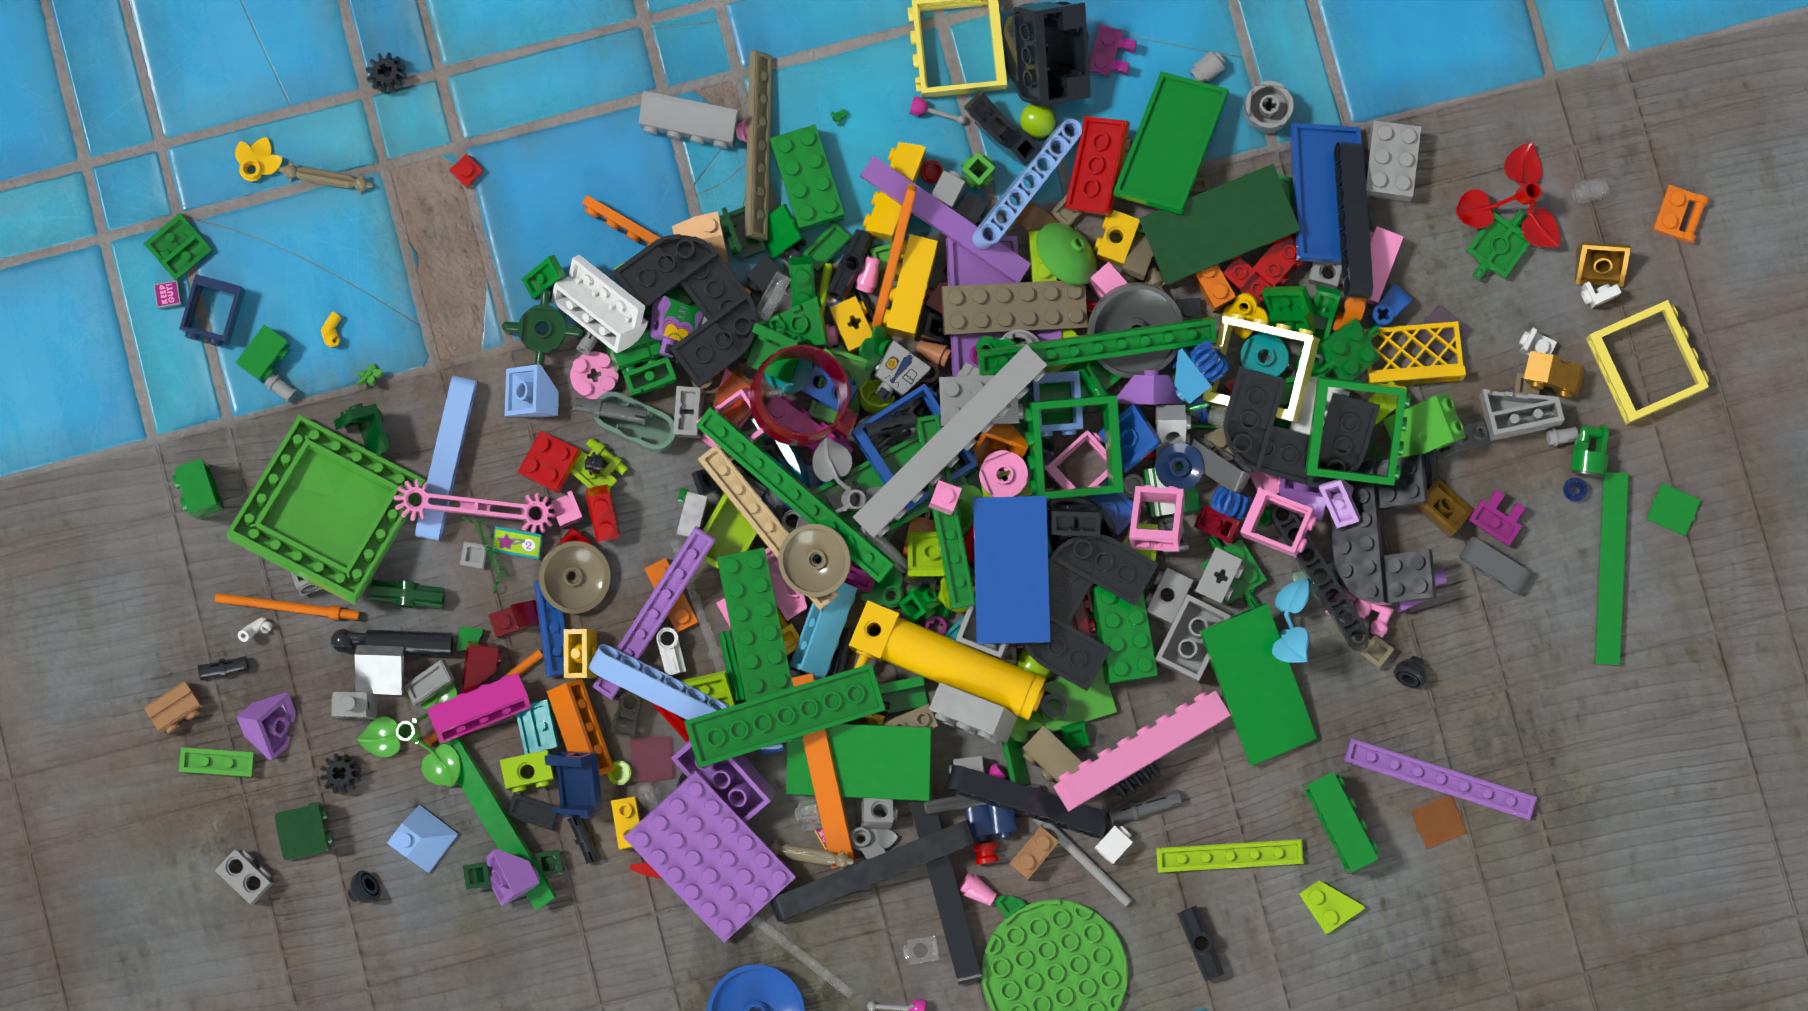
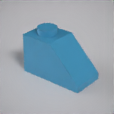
(1188, 379)

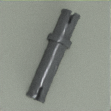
(609, 410)
(1144, 807)

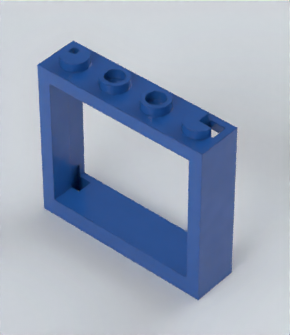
(930, 399)

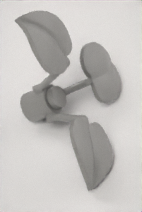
(832, 461)

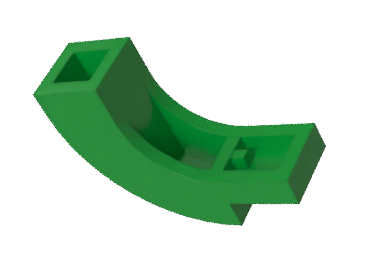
(1324, 310)

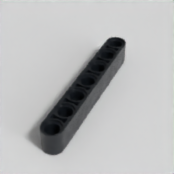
(1353, 220)
(1323, 588)
(1026, 801)

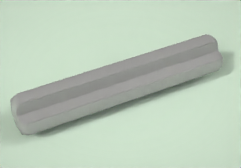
(884, 545)

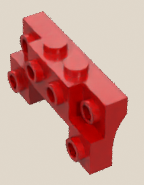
(1267, 272)

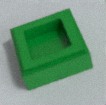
(1075, 735)

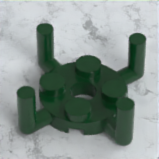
(542, 314)

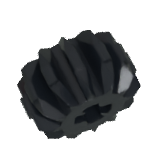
(395, 71)
(341, 764)

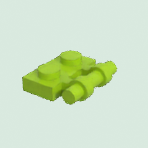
(605, 476)

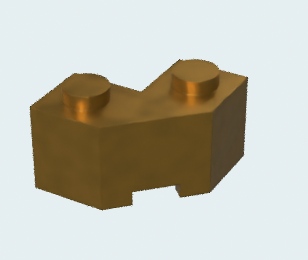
(1551, 372)

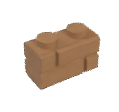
(174, 707)
(1034, 853)

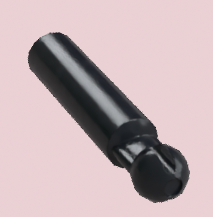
(414, 642)

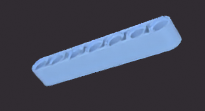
(1018, 188)
(447, 453)
(652, 684)

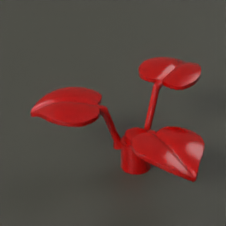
(1525, 167)

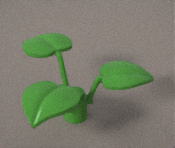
(383, 737)

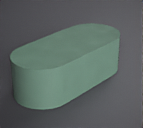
(653, 436)

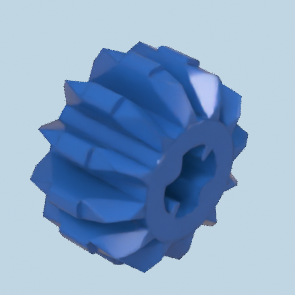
(1210, 361)
(1231, 503)

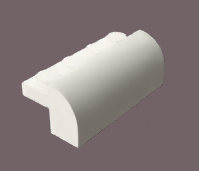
(600, 305)

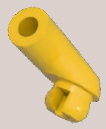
(329, 330)

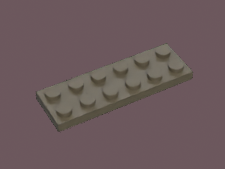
(1013, 307)

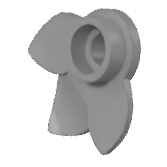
(875, 841)

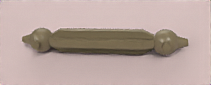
(325, 177)
(811, 855)

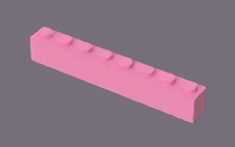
(1142, 750)

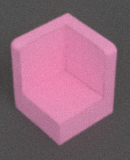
(567, 510)

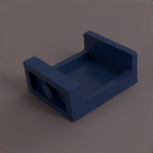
(577, 783)

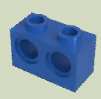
(827, 394)

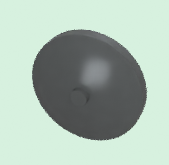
(1134, 307)

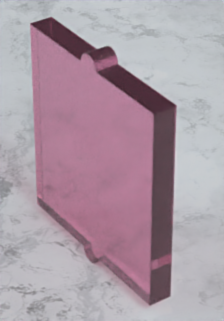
(651, 758)

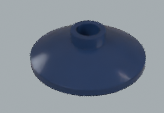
(1191, 461)

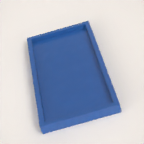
(1316, 188)
(1011, 570)

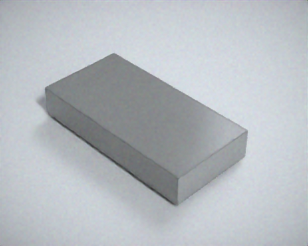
(429, 682)

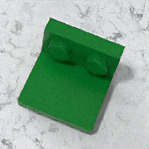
(768, 341)

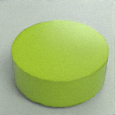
(622, 773)

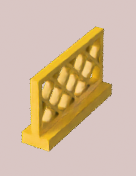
(1420, 374)

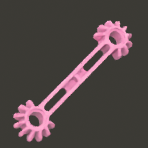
(475, 506)

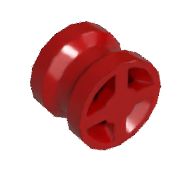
(985, 853)

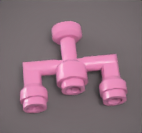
(1363, 609)

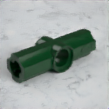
(407, 594)

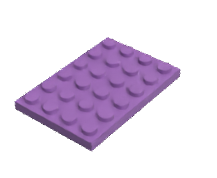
(709, 856)

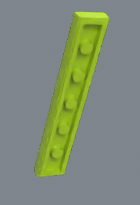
(1229, 855)

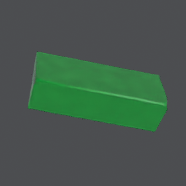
(1015, 762)

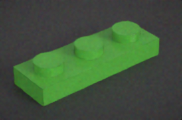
(216, 762)

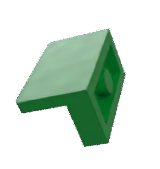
(904, 694)

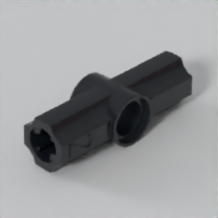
(856, 253)
(1207, 958)

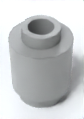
(1208, 67)

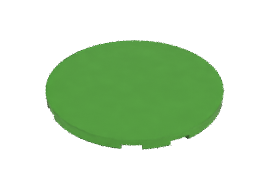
(1054, 960)

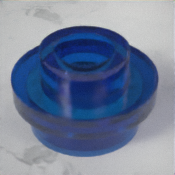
(1575, 482)

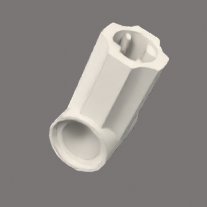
(671, 654)

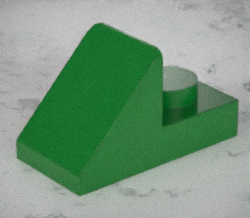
(543, 276)

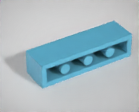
(822, 633)

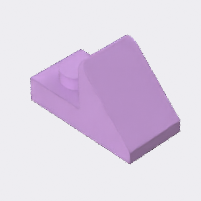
(1339, 502)

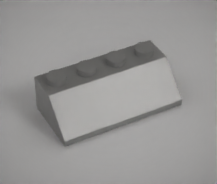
(688, 119)

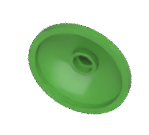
(1066, 253)

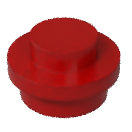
(931, 171)

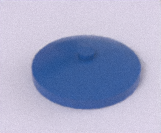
(755, 989)

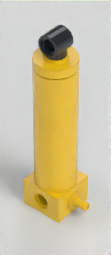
(950, 663)

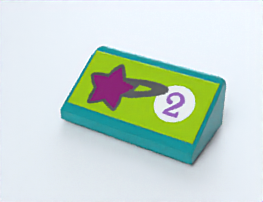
(517, 543)

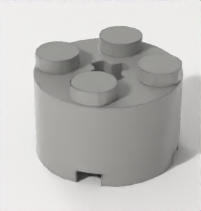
(1280, 102)

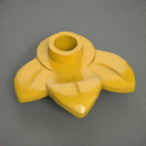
(258, 156)
(1252, 312)

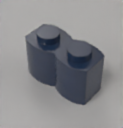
(991, 820)

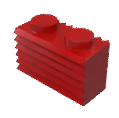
(602, 513)

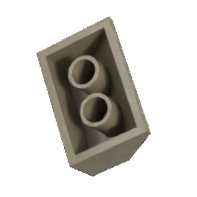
(1050, 755)

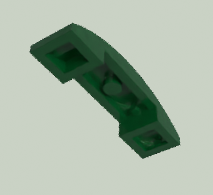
(478, 874)

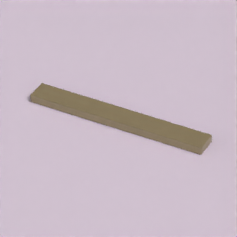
(758, 145)

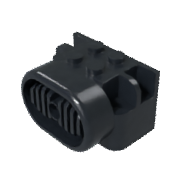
(1048, 52)

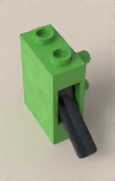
(1429, 428)

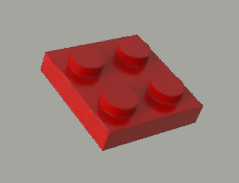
(549, 461)

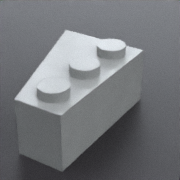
(1519, 414)

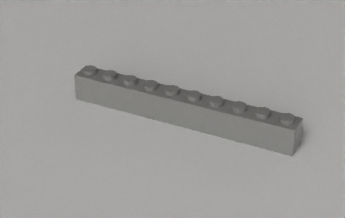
(949, 441)

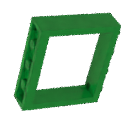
(1112, 444)
(1396, 448)

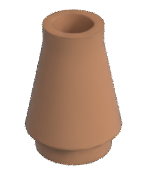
(934, 353)

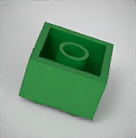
(198, 489)

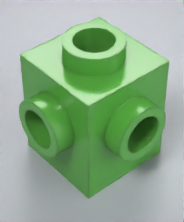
(980, 163)

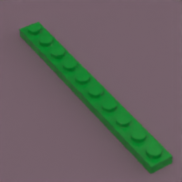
(1104, 344)
(793, 491)

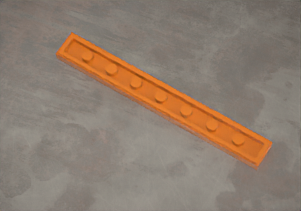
(826, 787)

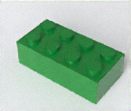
(807, 178)
(1127, 634)
(1340, 822)

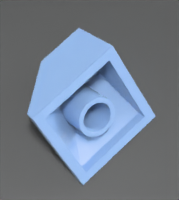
(530, 393)
(422, 838)

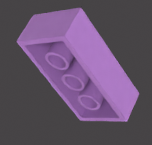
(732, 779)

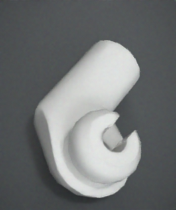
(253, 628)

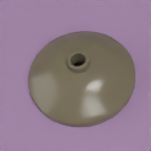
(798, 562)
(589, 581)

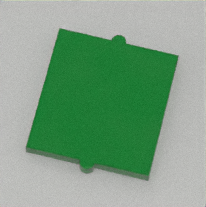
(781, 231)
(1673, 509)

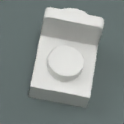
(1603, 295)
(1536, 342)

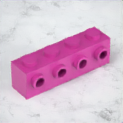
(800, 421)
(478, 708)

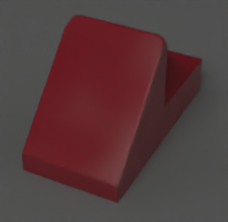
(1217, 524)
(515, 618)

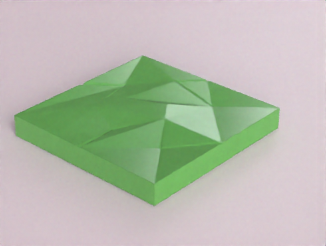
(324, 510)

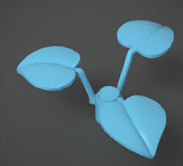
(1293, 642)

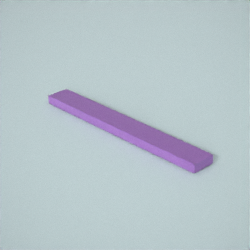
(944, 219)
(661, 601)
(1440, 779)

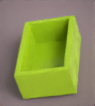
(730, 530)

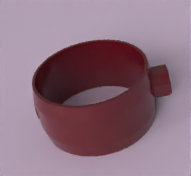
(844, 417)

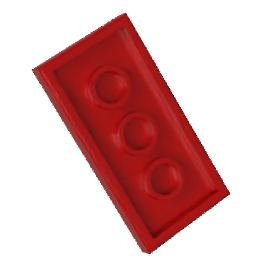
(1097, 165)

